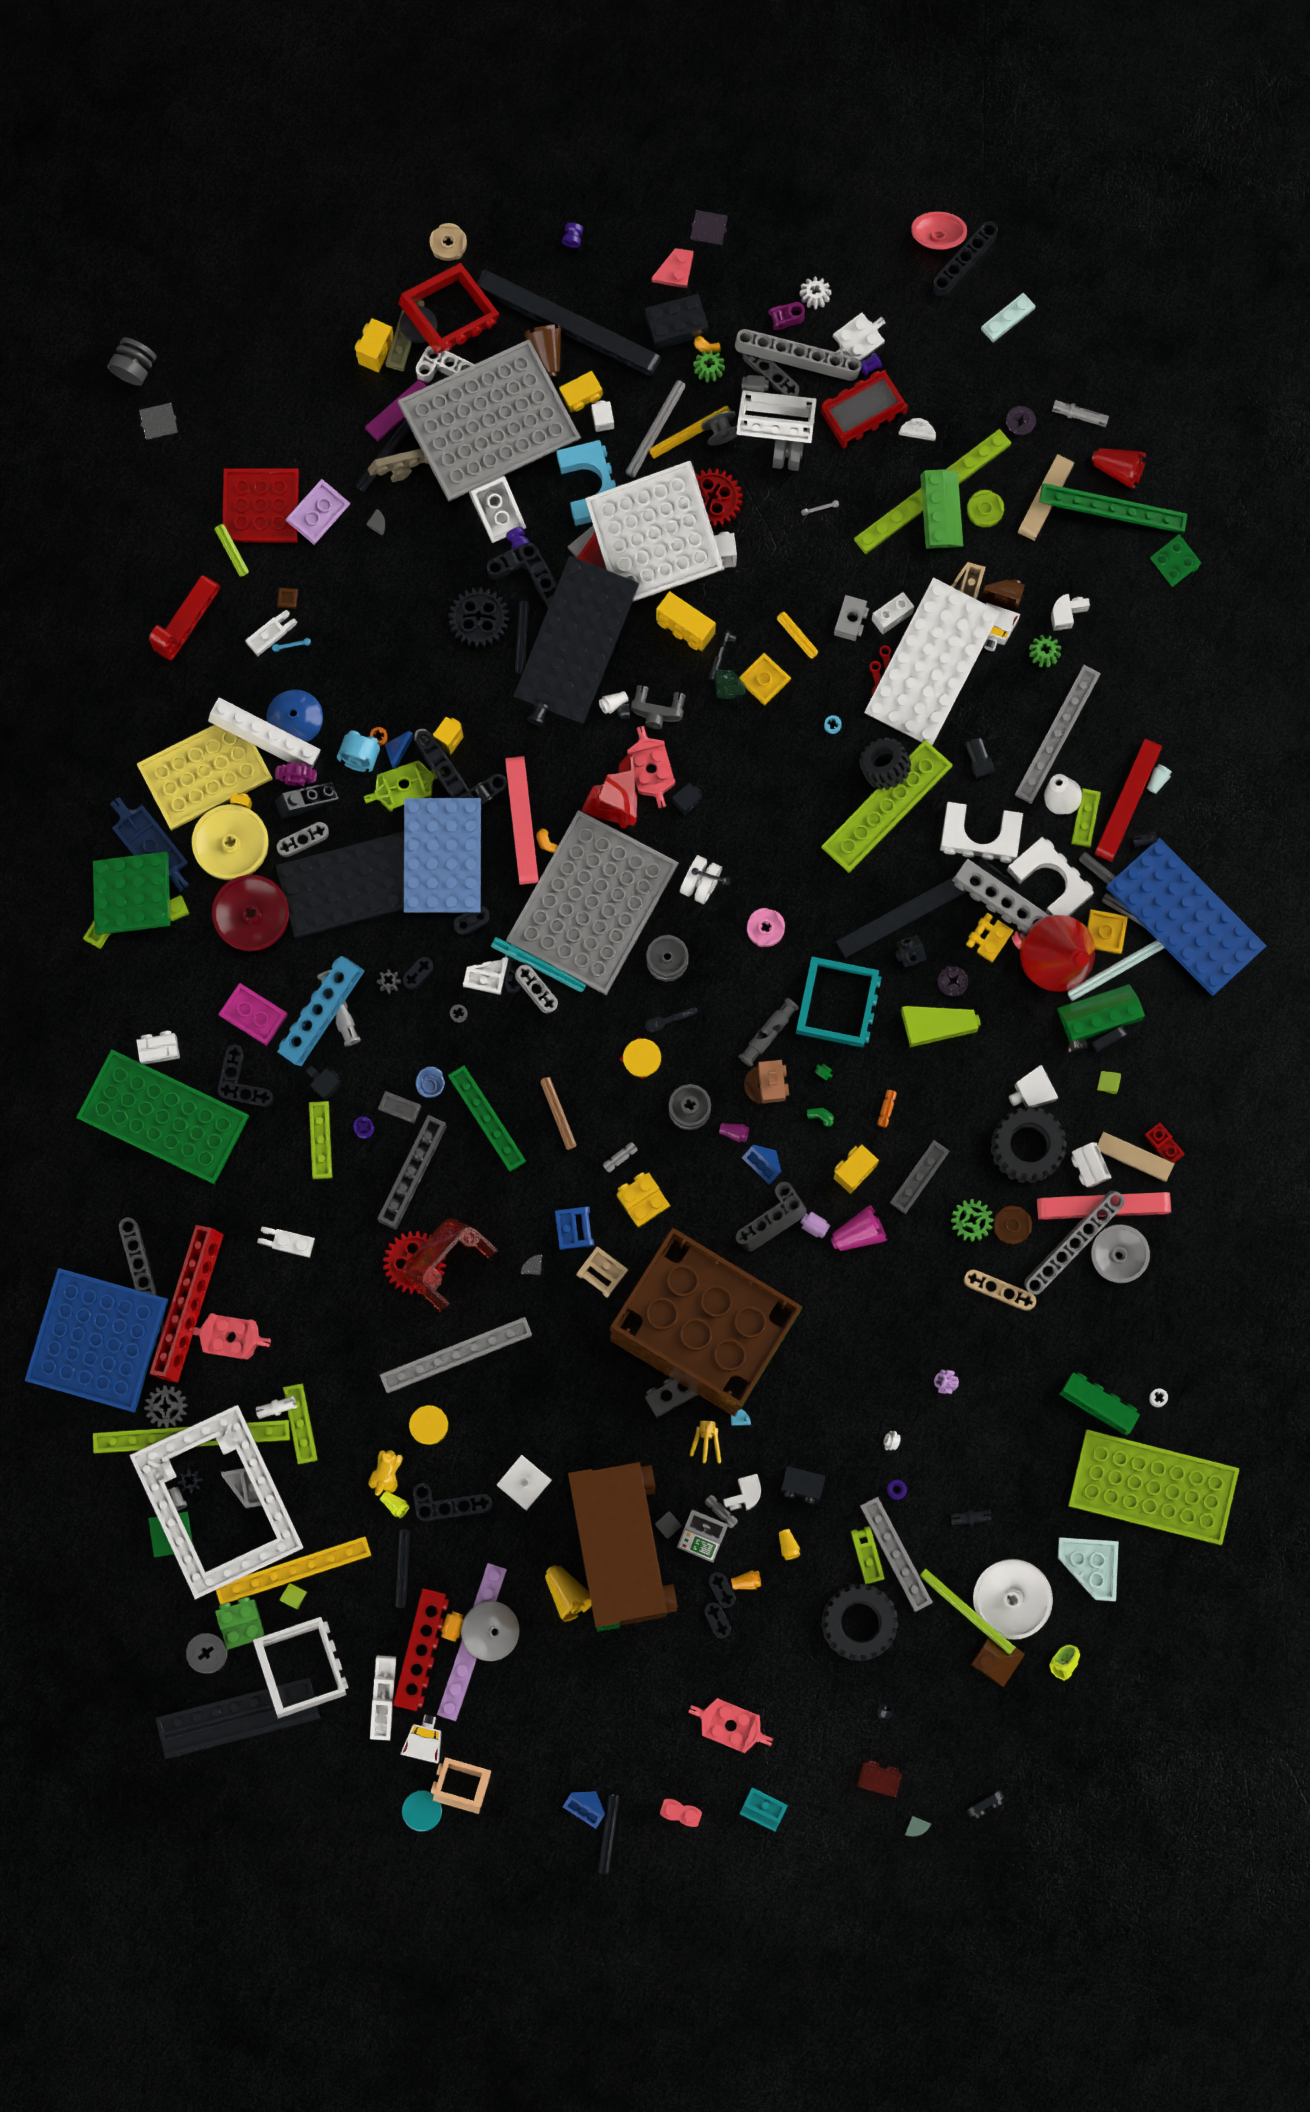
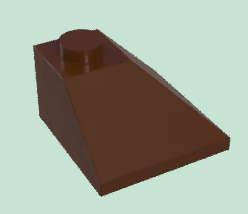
(1004, 593)
(996, 1662)

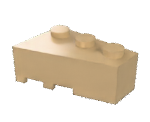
(969, 579)

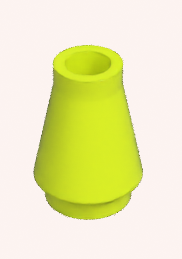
(396, 1505)

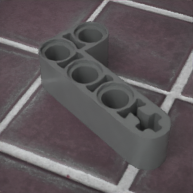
(746, 1236)

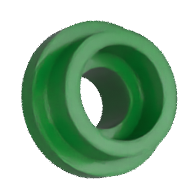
(824, 1071)

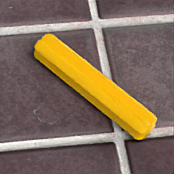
(797, 635)

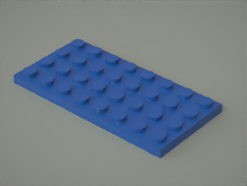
(1186, 916)

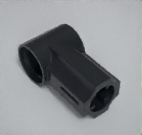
(980, 762)

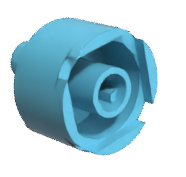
(359, 751)

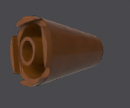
(547, 345)

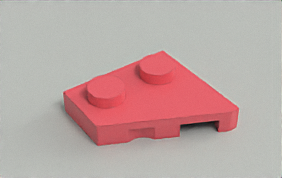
(675, 269)

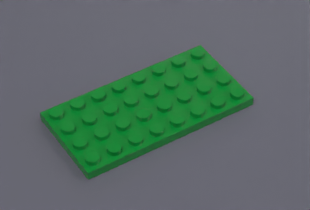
(163, 1116)

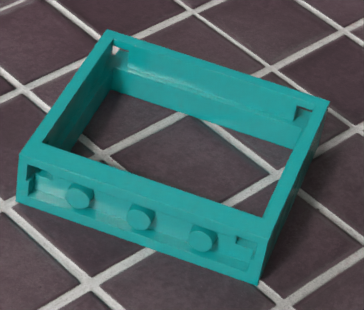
(868, 1016)

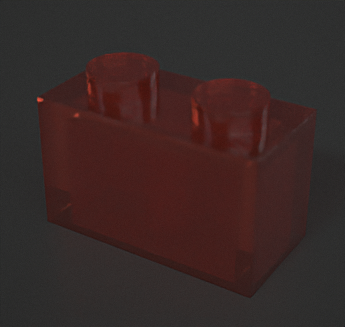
(879, 1779)

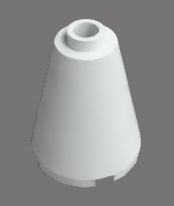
(1062, 795)

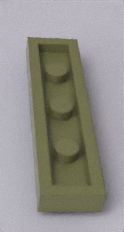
(400, 347)

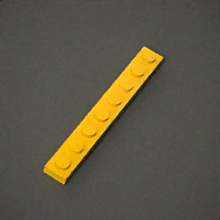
(294, 1570)

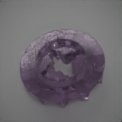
(1016, 413)
(952, 990)

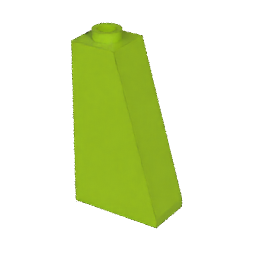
(936, 1024)

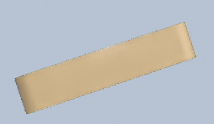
(1038, 512)

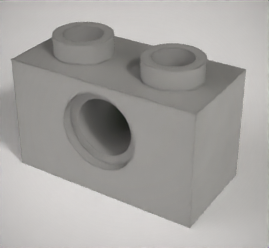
(851, 607)

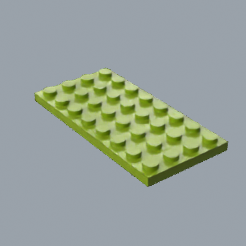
(1153, 1487)

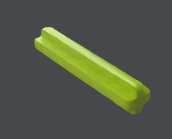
(231, 550)

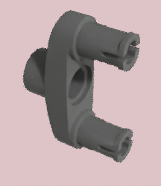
(655, 713)

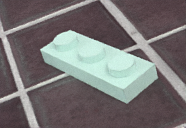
(1008, 317)

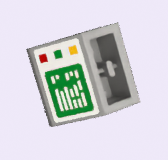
(702, 1536)

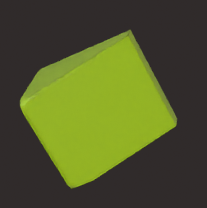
(1109, 1082)
(293, 1596)

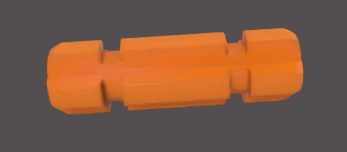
(887, 1108)

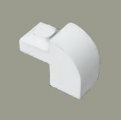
(1063, 609)
(750, 1493)

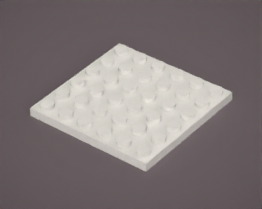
(656, 530)

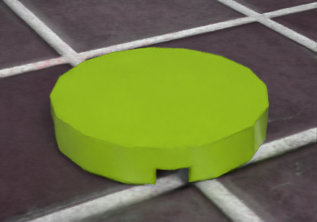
(985, 508)

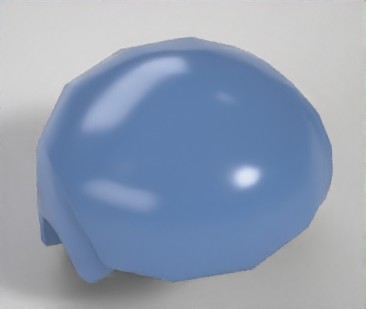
(430, 1082)

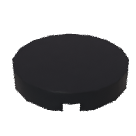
(409, 329)

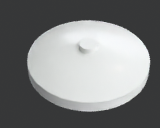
(1013, 1598)

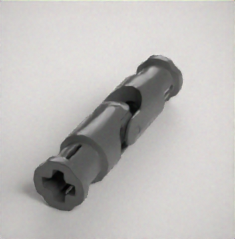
(770, 1029)

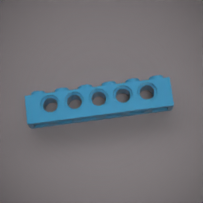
(330, 1007)

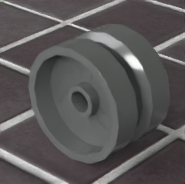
(787, 449)
(662, 948)
(683, 1116)

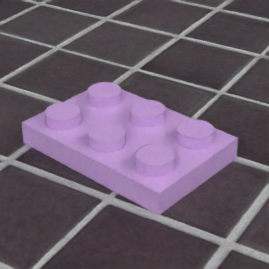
(317, 511)

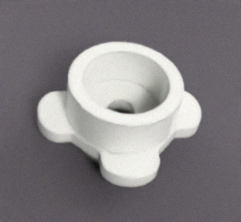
(891, 1440)

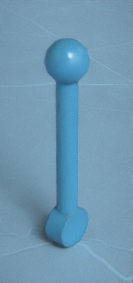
(276, 647)

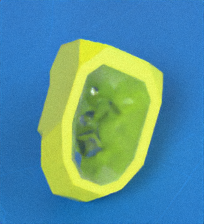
(1065, 1662)

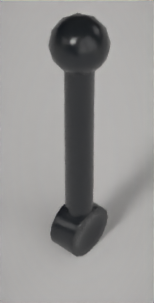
(725, 881)

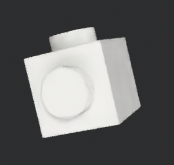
(602, 416)

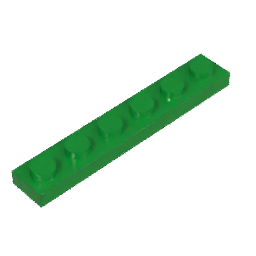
(487, 1118)

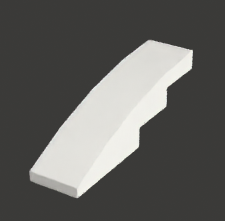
(383, 1697)

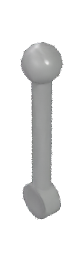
(835, 503)

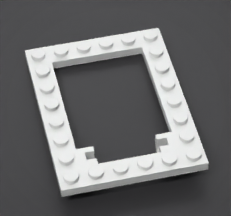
(155, 1469)

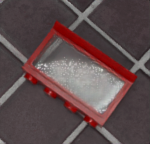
(863, 407)

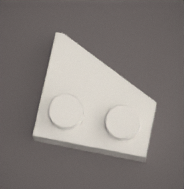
(487, 976)

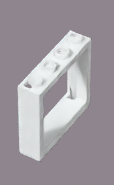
(774, 427)
(288, 1633)

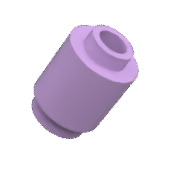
(815, 1225)

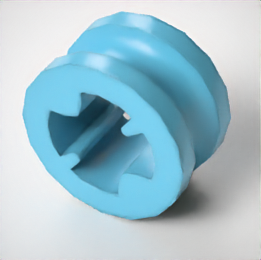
(827, 726)

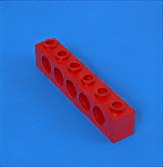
(427, 1599)

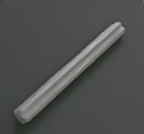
(655, 429)

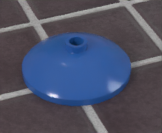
(308, 718)

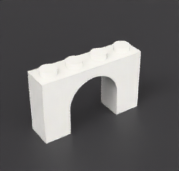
(956, 841)
(1044, 856)

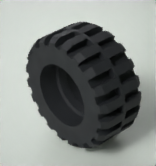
(1042, 1123)
(886, 1622)

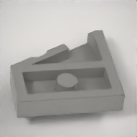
(242, 1487)

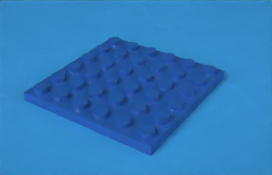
(96, 1340)

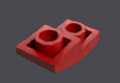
(1164, 1144)

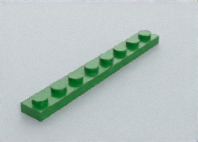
(1113, 508)

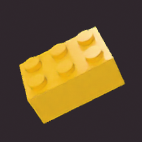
(685, 621)

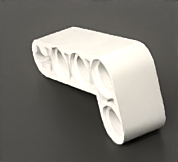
(438, 363)

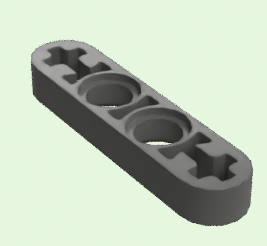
(773, 370)

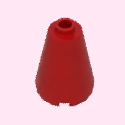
(1120, 464)

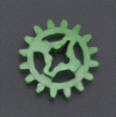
(983, 1215)

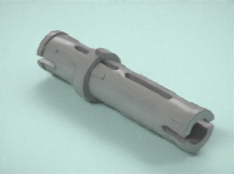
(1080, 413)

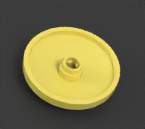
(230, 842)

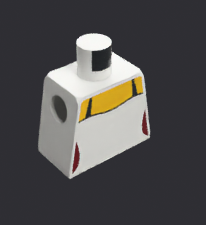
(1002, 628)
(423, 1741)

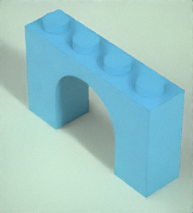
(590, 457)

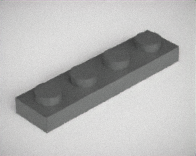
(919, 1177)

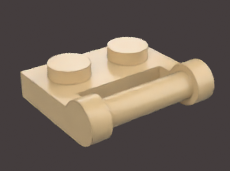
(605, 1266)

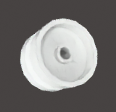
(703, 884)

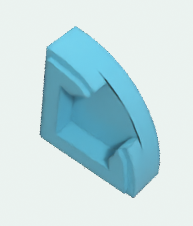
(740, 1419)

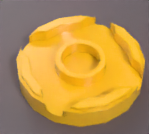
(642, 1057)
(428, 1425)

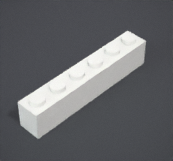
(263, 734)

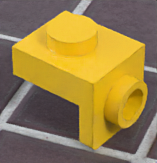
(241, 799)

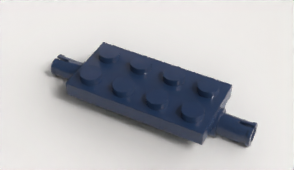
(144, 836)

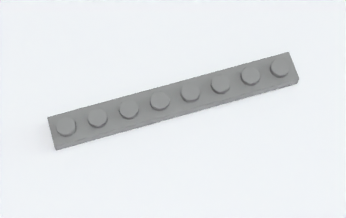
(1057, 734)
(456, 1355)

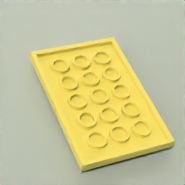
(202, 774)

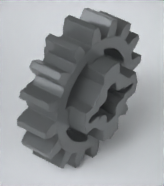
(157, 1407)

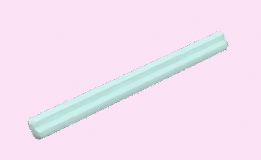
(1115, 969)

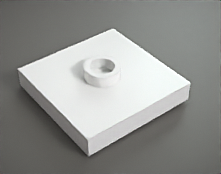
(524, 1482)

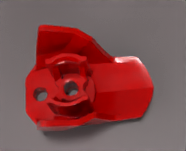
(616, 798)

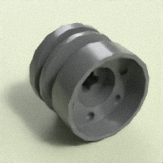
(132, 361)

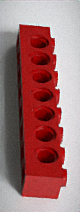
(186, 1304)

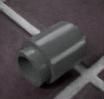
(755, 383)

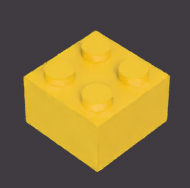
(374, 345)
(855, 1169)

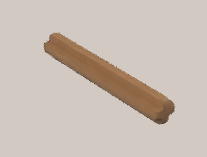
(558, 1113)

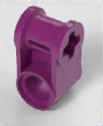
(785, 315)

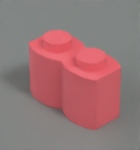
(686, 1814)

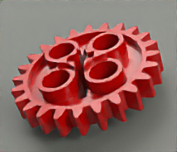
(726, 504)
(400, 1252)

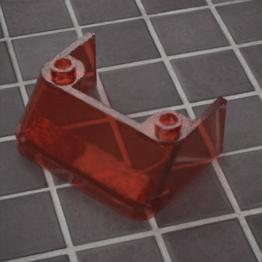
(420, 1267)

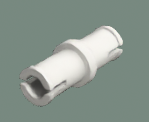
(276, 1407)

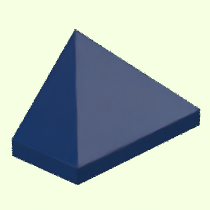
(397, 747)
(763, 1161)
(586, 1807)

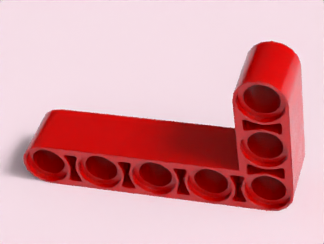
(169, 640)

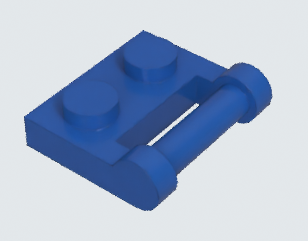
(568, 1231)

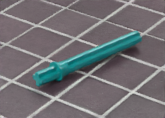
(537, 964)

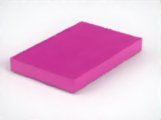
(253, 1014)

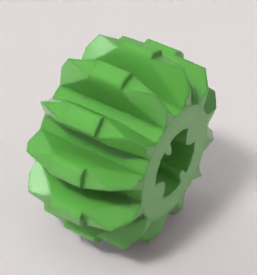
(702, 363)
(1039, 655)

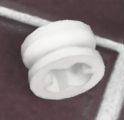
(1164, 1398)

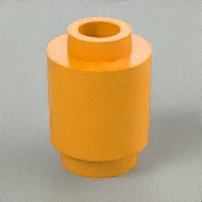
(452, 1626)

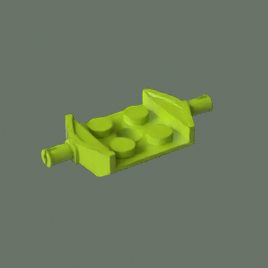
(392, 795)

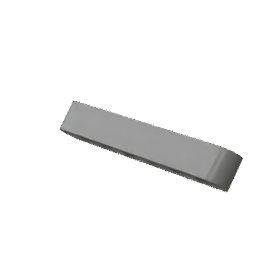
(791, 348)
(1084, 1239)

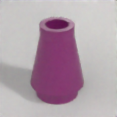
(737, 1132)

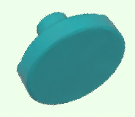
(421, 1811)

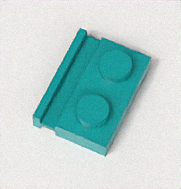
(763, 1809)

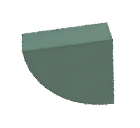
(917, 1827)

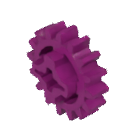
(296, 774)

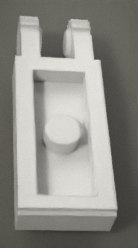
(270, 633)
(288, 1242)

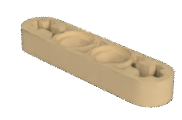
(1000, 1287)

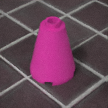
(859, 1231)

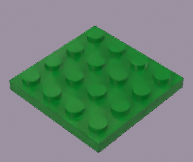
(131, 893)

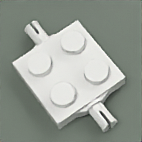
(859, 337)

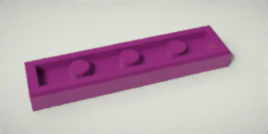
(391, 415)

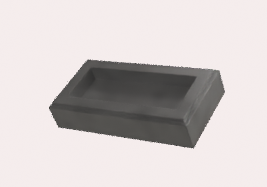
(399, 1107)

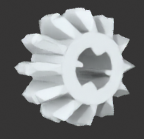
(812, 287)

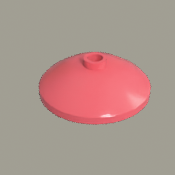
(939, 230)

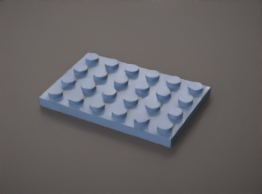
(442, 855)

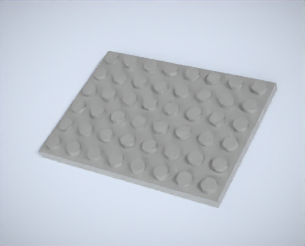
(488, 419)
(592, 902)

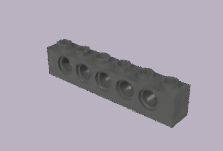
(412, 1172)
(659, 1406)

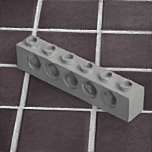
(1001, 892)

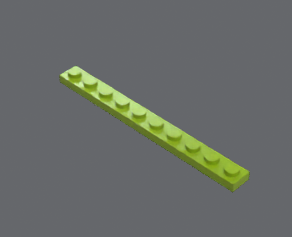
(913, 505)
(140, 1439)

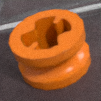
(382, 732)

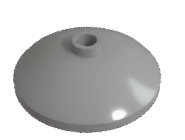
(1125, 1241)
(478, 1626)

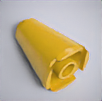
(567, 1593)

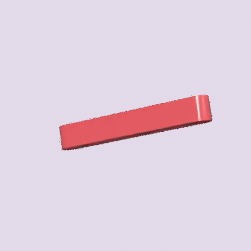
(521, 820)
(1081, 1205)

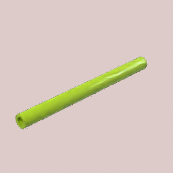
(967, 1611)

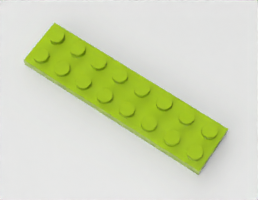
(886, 808)

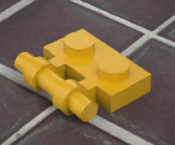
(995, 939)

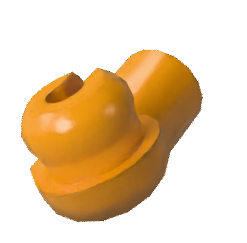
(702, 345)
(544, 842)

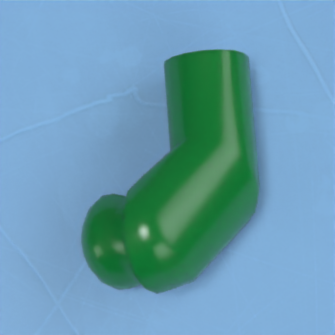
(821, 1113)

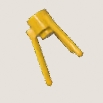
(707, 1430)

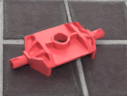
(653, 752)
(215, 1336)
(747, 1729)

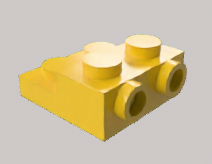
(642, 1199)

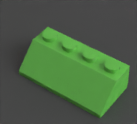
(941, 509)

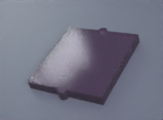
(709, 227)

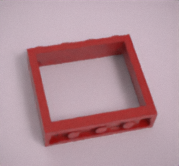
(439, 344)

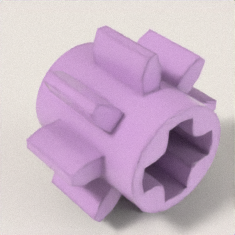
(946, 1381)

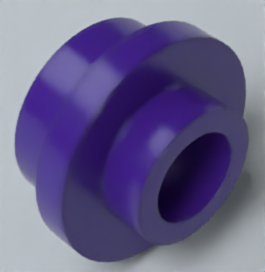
(903, 1489)

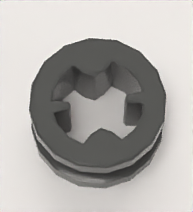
(460, 1018)

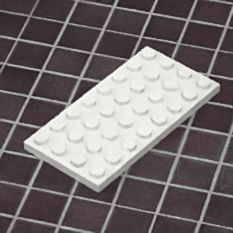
(932, 662)

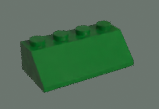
(1101, 1013)
(1100, 1404)

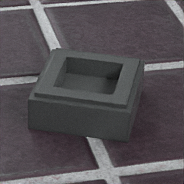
(668, 1525)

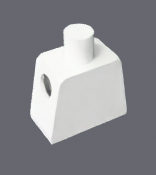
(1034, 1090)

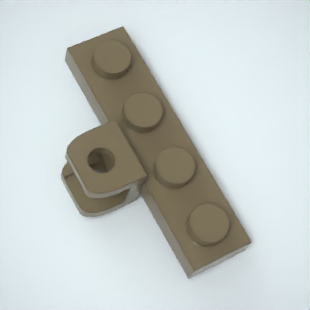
(399, 464)

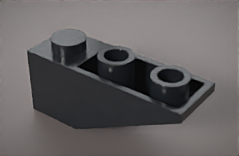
(305, 799)

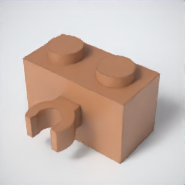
(772, 1081)

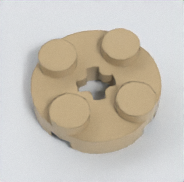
(450, 252)

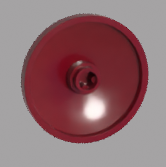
(250, 913)

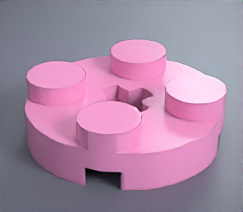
(764, 938)

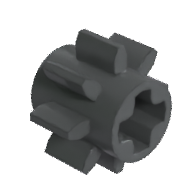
(389, 976)

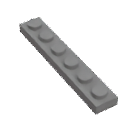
(896, 1554)

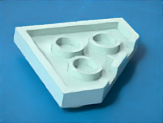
(1092, 1565)

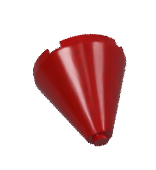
(1057, 953)

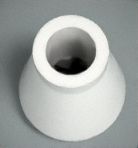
(612, 702)

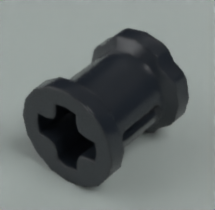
(538, 713)

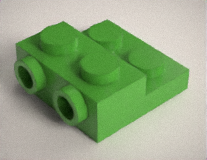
(239, 1623)

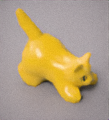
(384, 1476)

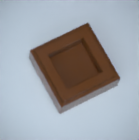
(287, 598)

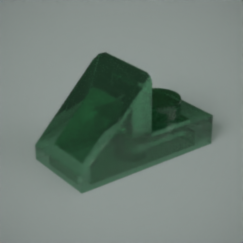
(728, 684)

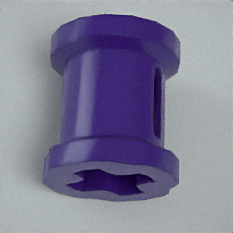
(865, 369)

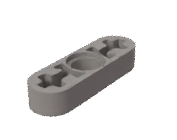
(317, 838)
(540, 1003)

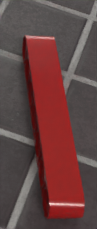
(1128, 800)

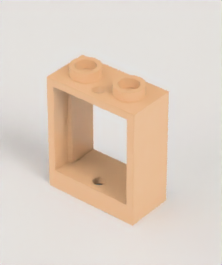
(456, 1801)

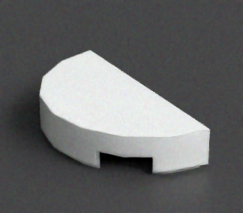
(918, 429)

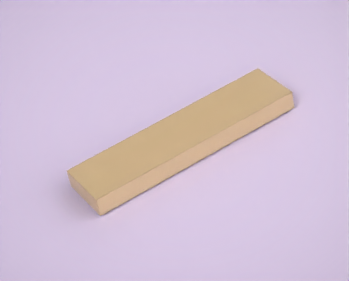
(1135, 1157)

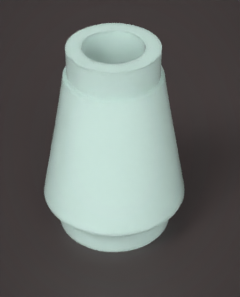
(1158, 778)

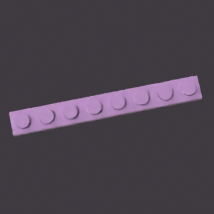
(465, 1660)

